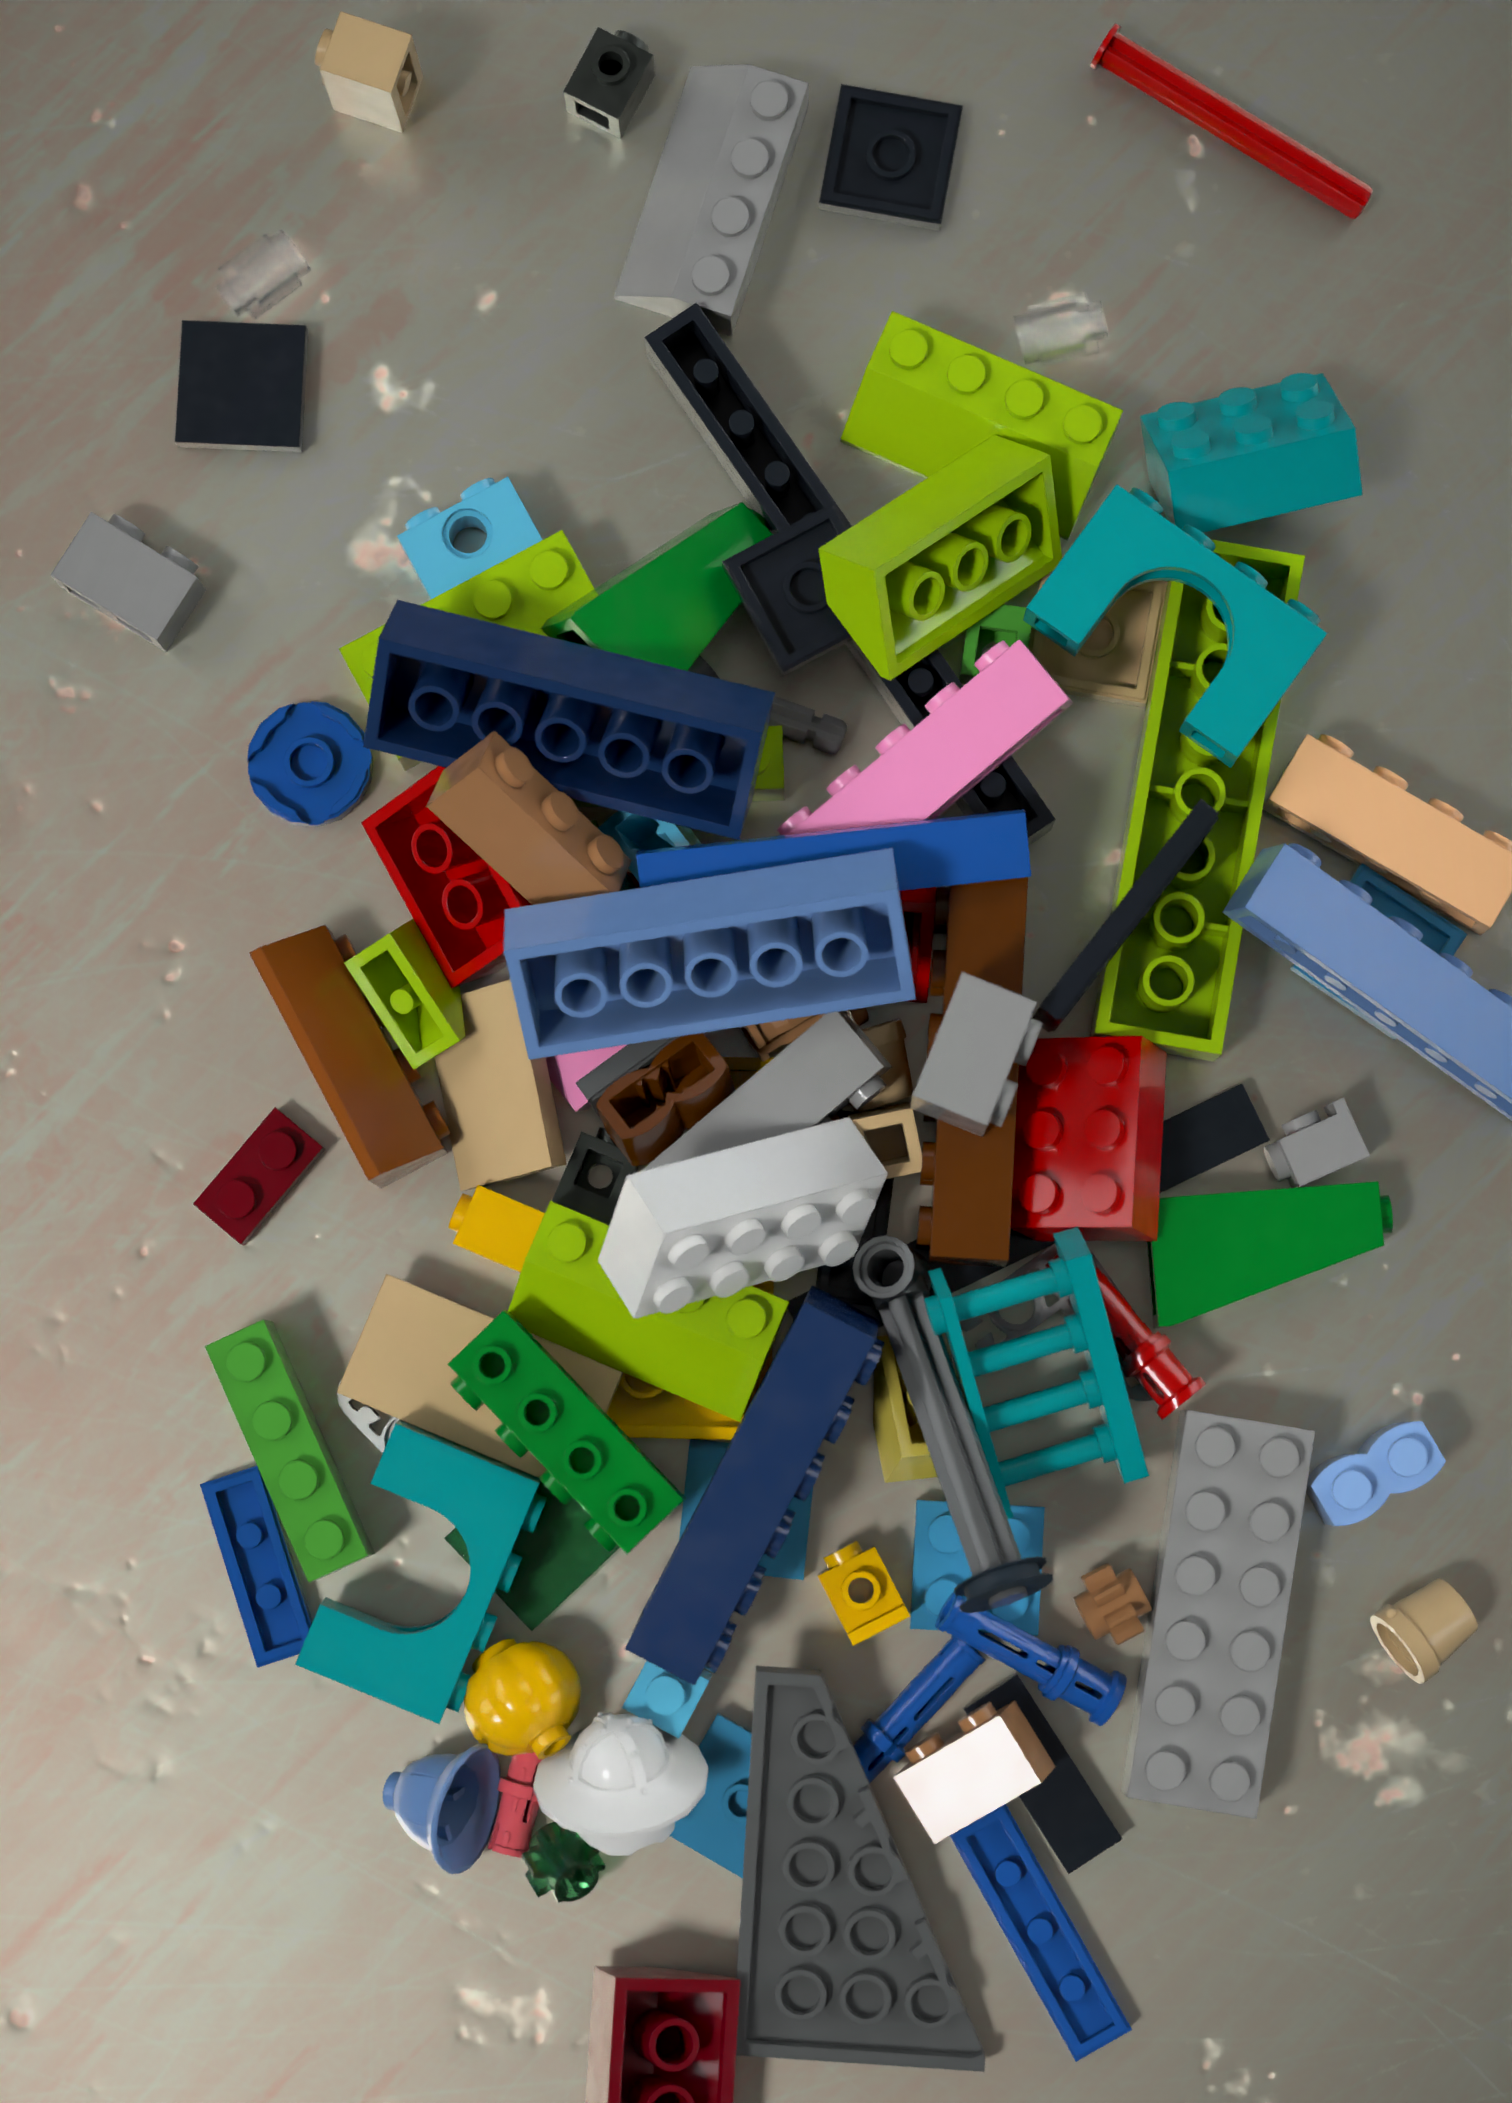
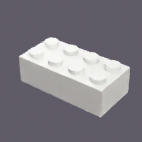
(741, 1217)

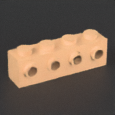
(1394, 832)

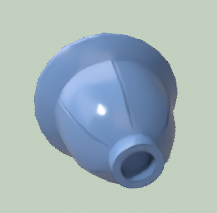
(448, 1804)

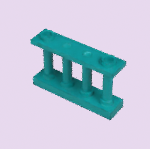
(1083, 1331)

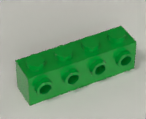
(566, 1432)

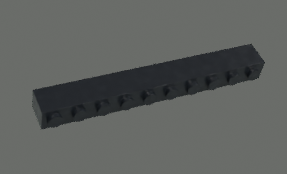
(785, 490)

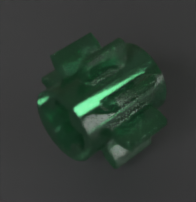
(561, 1863)

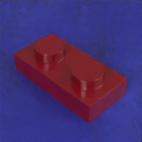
(259, 1176)

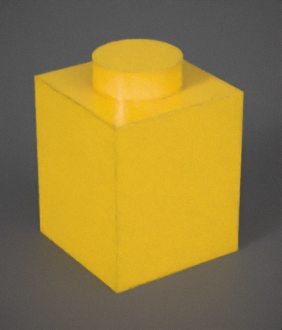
(495, 1227)

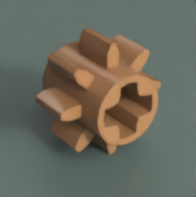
(1112, 1604)

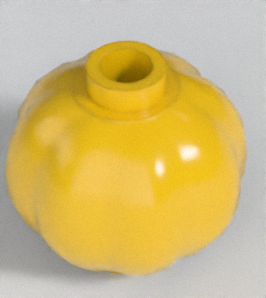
(522, 1698)

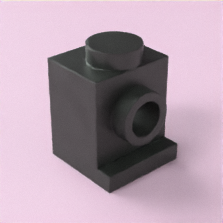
(574, 1188)

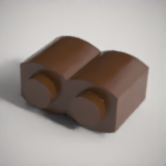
(656, 1104)

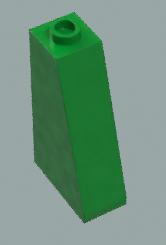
(668, 600)
(1250, 1241)

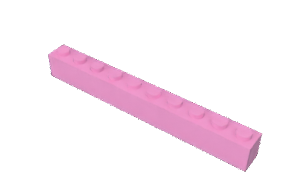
(914, 777)

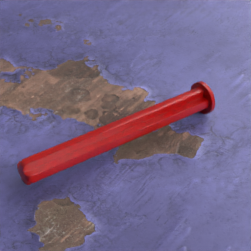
(1232, 123)

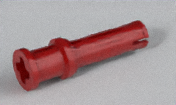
(1146, 1353)

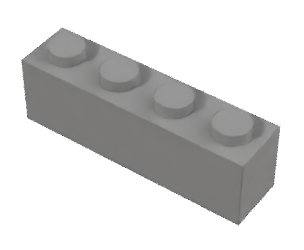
(792, 1092)

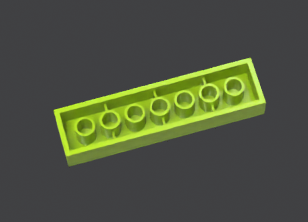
(1181, 959)

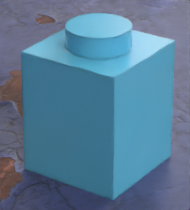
(665, 1698)

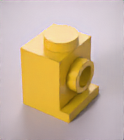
(865, 1618)

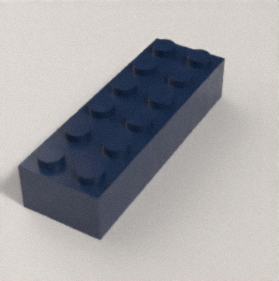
(582, 716)
(750, 1491)

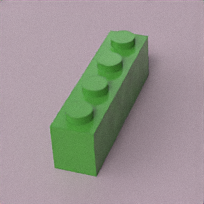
(290, 1450)

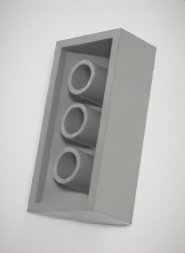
(714, 192)

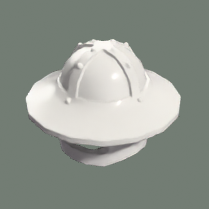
(621, 1783)

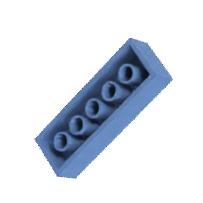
(709, 954)

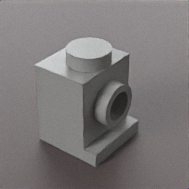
(1316, 1146)

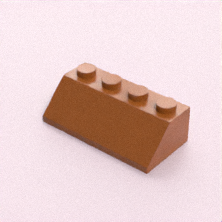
(351, 1055)

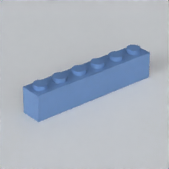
(1380, 968)

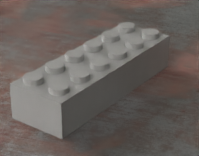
(1218, 1613)

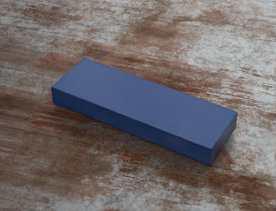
(258, 1565)

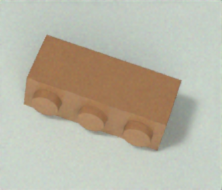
(525, 826)

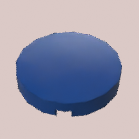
(309, 763)

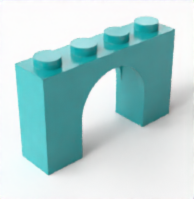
(1136, 545)
(423, 1663)

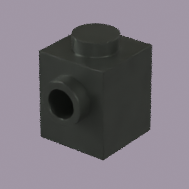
(610, 81)

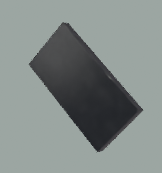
(1126, 916)

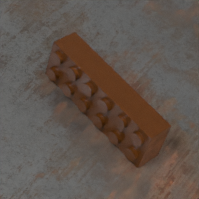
(966, 1171)

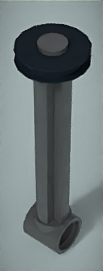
(948, 1430)

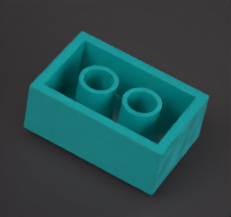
(1252, 453)

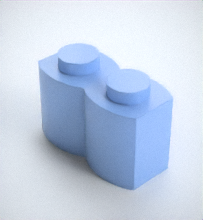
(1387, 1462)

